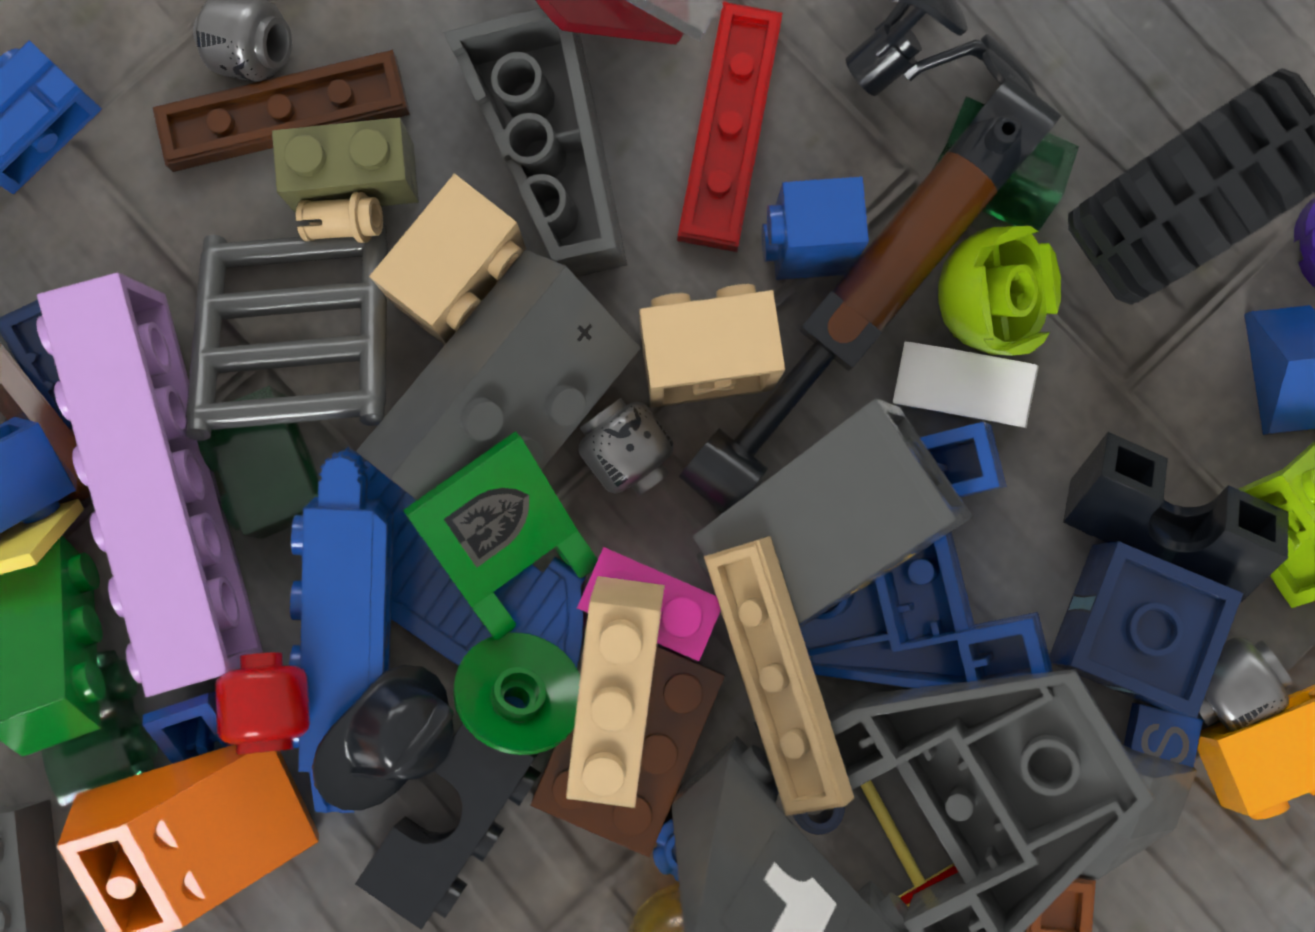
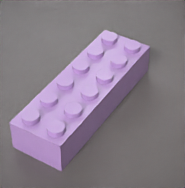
(147, 482)

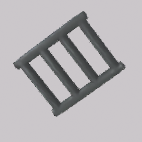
(214, 306)

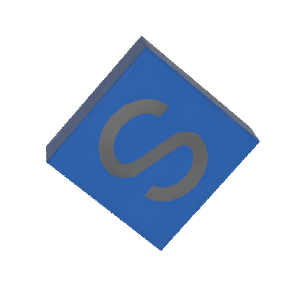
(1163, 734)

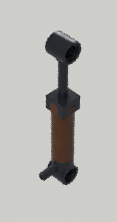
(885, 276)

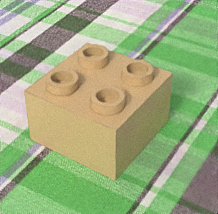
(449, 259)
(711, 345)

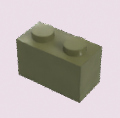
(346, 159)

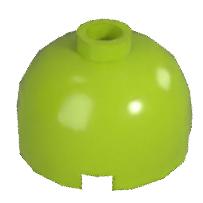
(1000, 290)

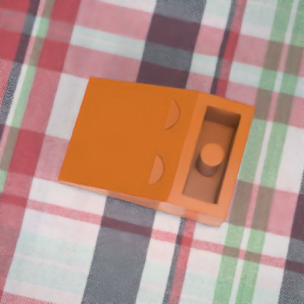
(184, 837)

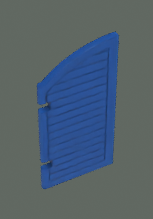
(438, 614)

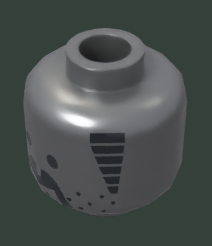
(242, 38)
(626, 447)
(1245, 686)

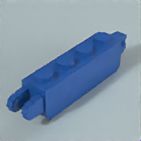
(340, 598)

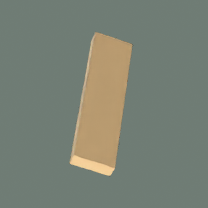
(779, 678)

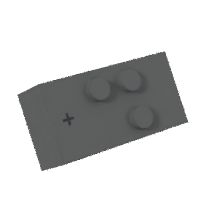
(520, 363)

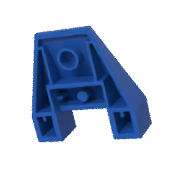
(917, 618)

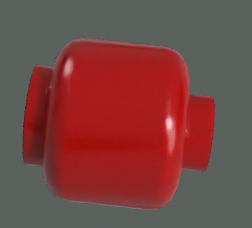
(262, 704)

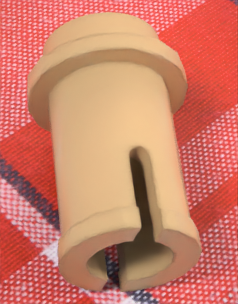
(341, 218)

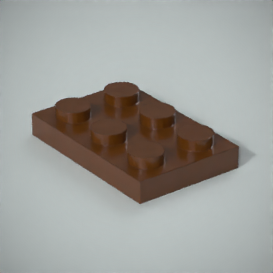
(676, 715)

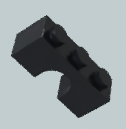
(1122, 500)
(419, 868)

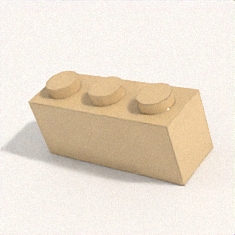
(614, 691)

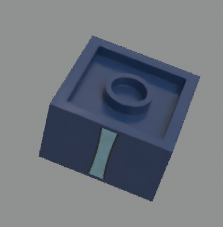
(1145, 628)

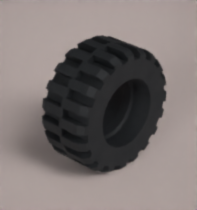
(1202, 189)

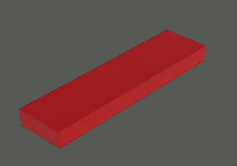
(729, 127)

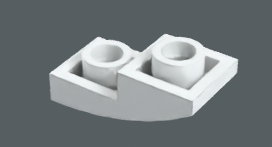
(965, 384)

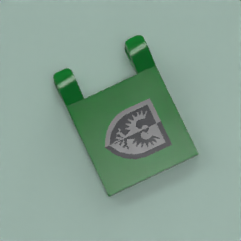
(494, 525)

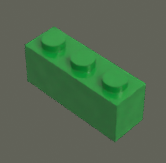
(49, 651)

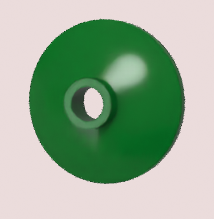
(524, 669)

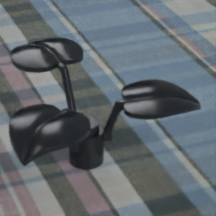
(894, 45)

